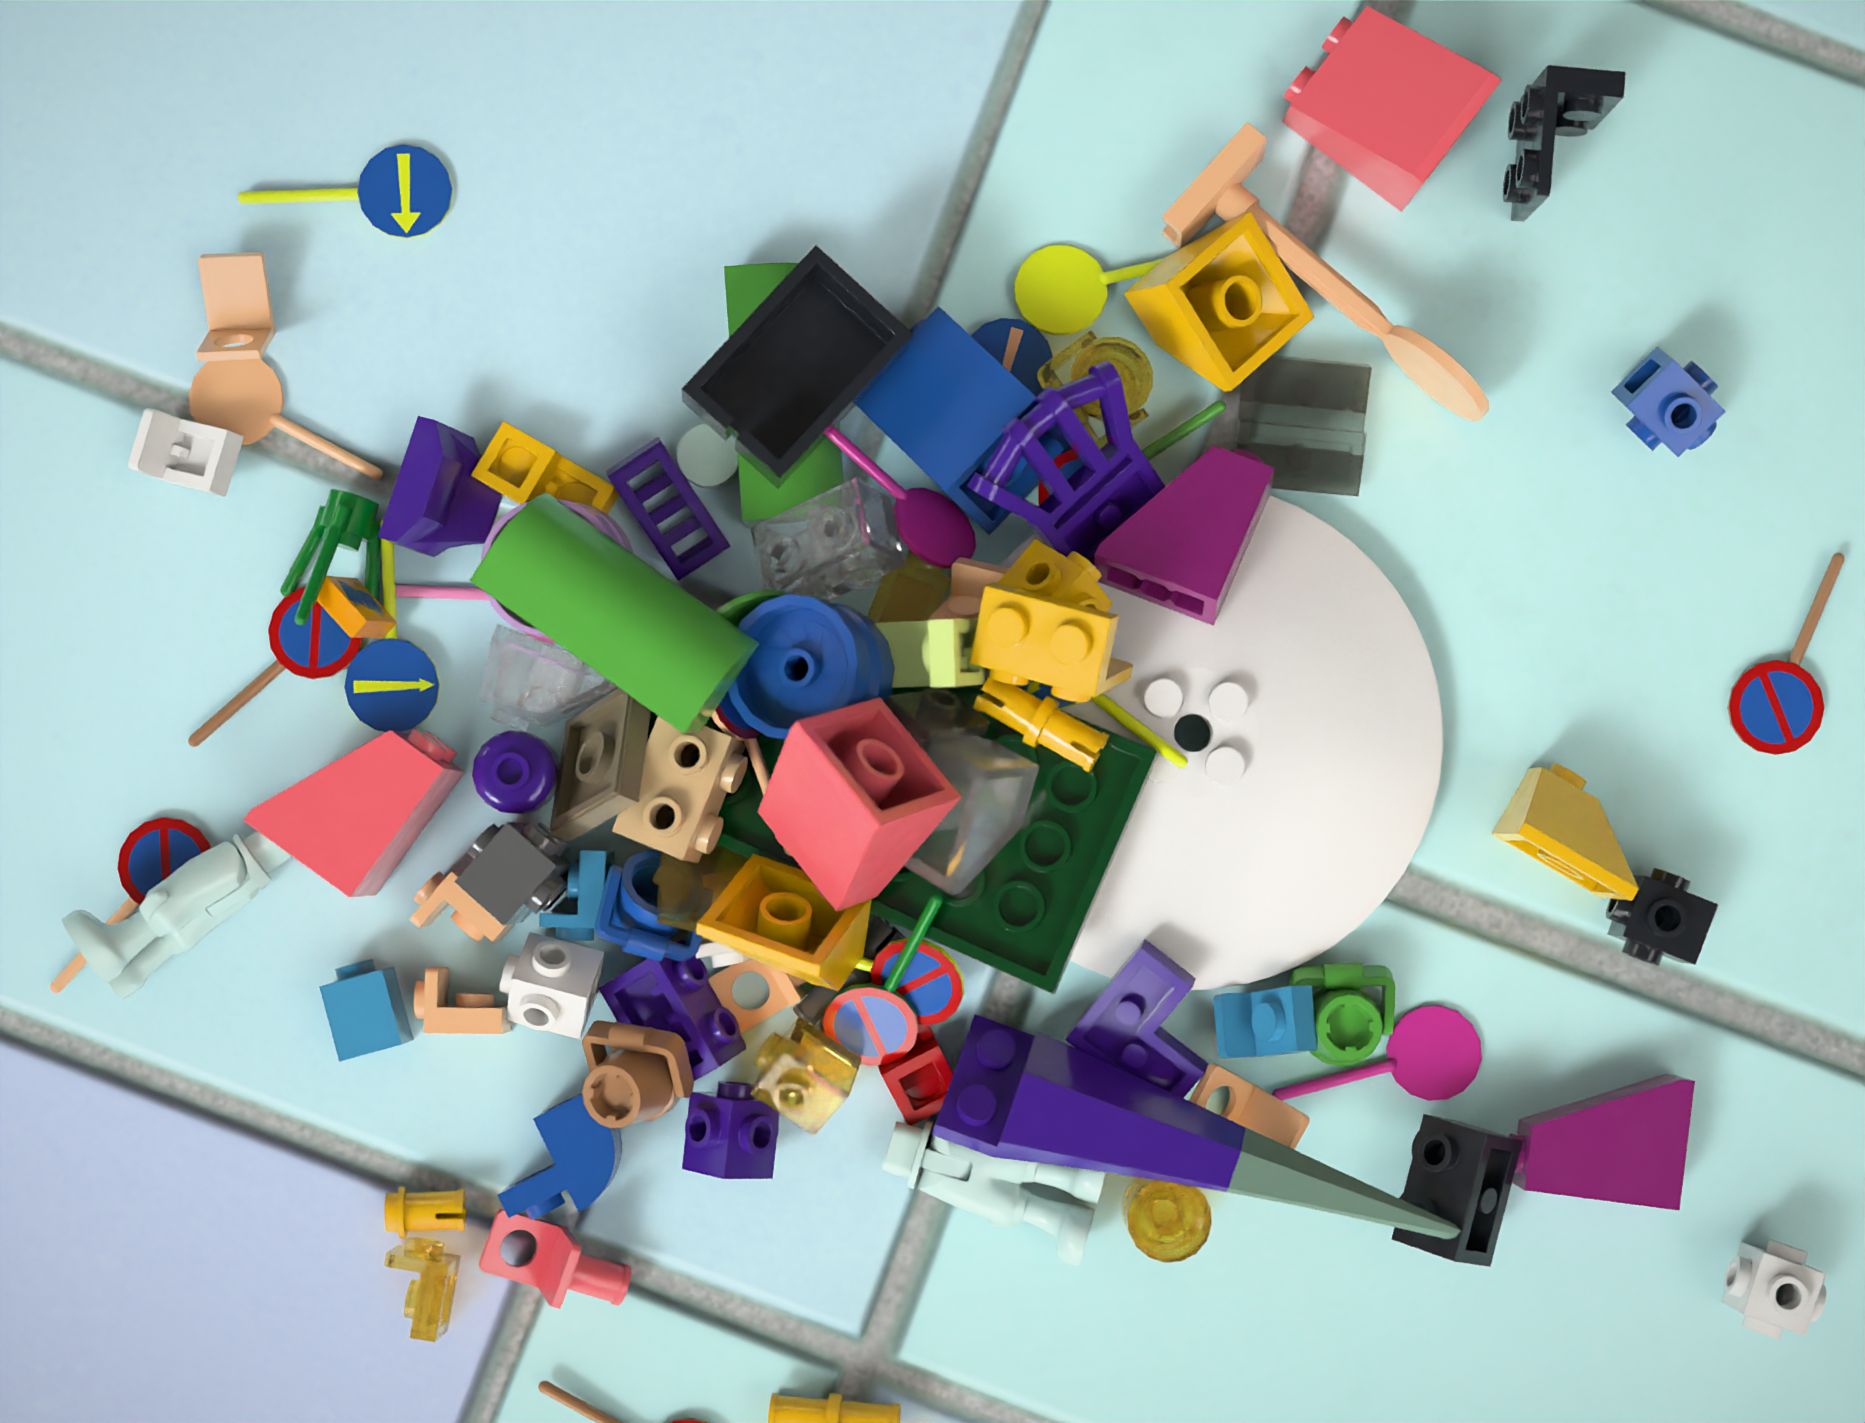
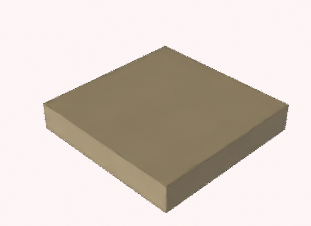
(600, 764)

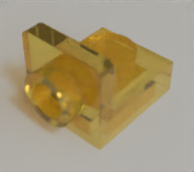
(432, 1296)

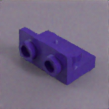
(677, 1000)

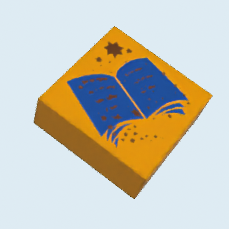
(354, 608)

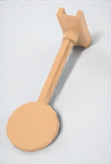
(1221, 192)

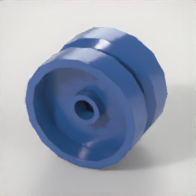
(808, 662)

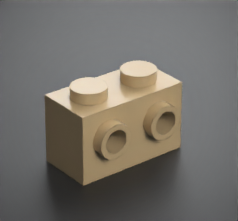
(681, 787)

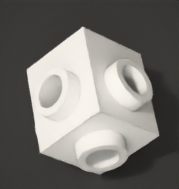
(552, 985)
(1753, 1284)

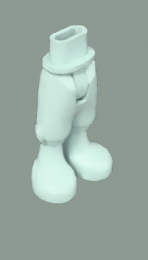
(175, 912)
(994, 1188)

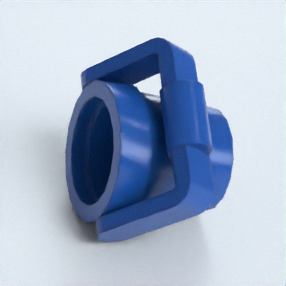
(630, 912)

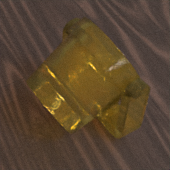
(1127, 359)

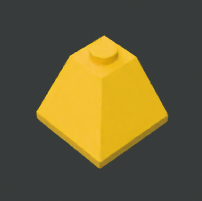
(1221, 303)
(1566, 832)
(786, 924)

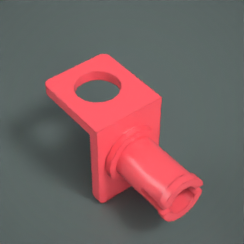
(556, 1263)

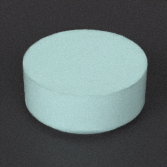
(707, 457)

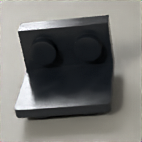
(1560, 104)

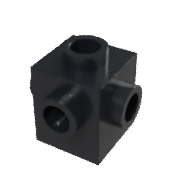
(1680, 922)

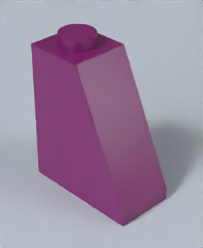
(1190, 535)
(1611, 1145)

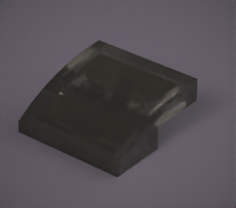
(1306, 422)

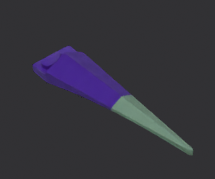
(1069, 1109)

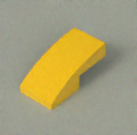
(527, 468)

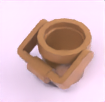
(638, 1077)

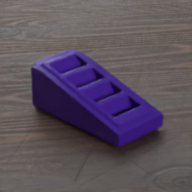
(636, 464)

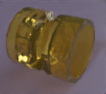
(1166, 1218)

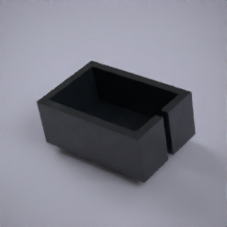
(797, 366)

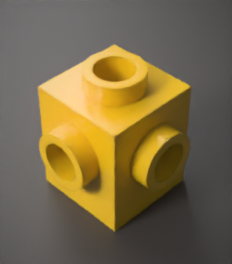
(1066, 578)

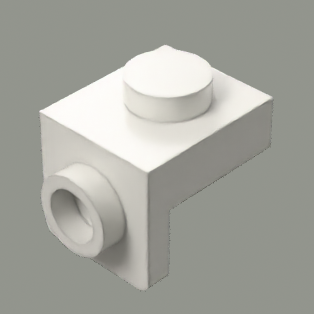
(185, 452)

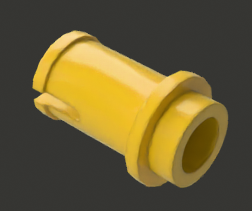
(424, 1211)

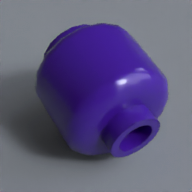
(516, 772)

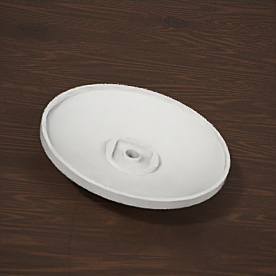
(1310, 766)

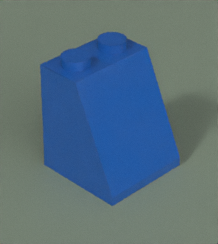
(948, 411)

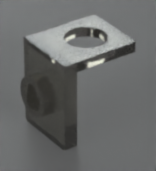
(936, 716)

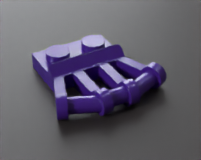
(1101, 492)

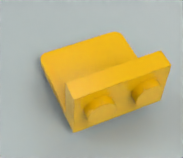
(1047, 642)

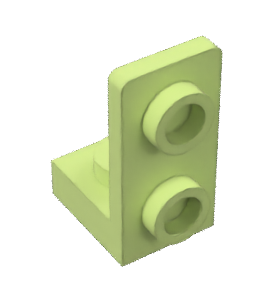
(933, 652)

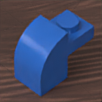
(583, 1158)

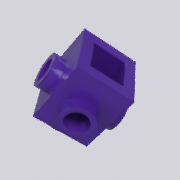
(730, 1133)

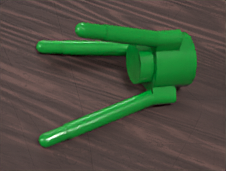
(342, 524)

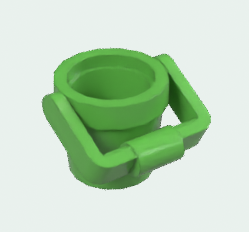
(1344, 1015)

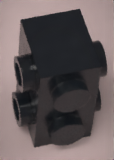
(1464, 1179)

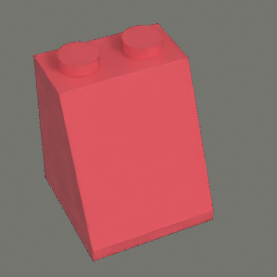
(1386, 103)
(854, 800)
(362, 810)

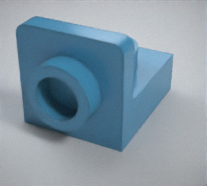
(586, 886)
(1265, 1022)

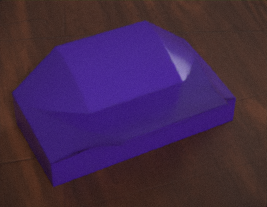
(435, 496)

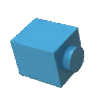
(365, 1010)

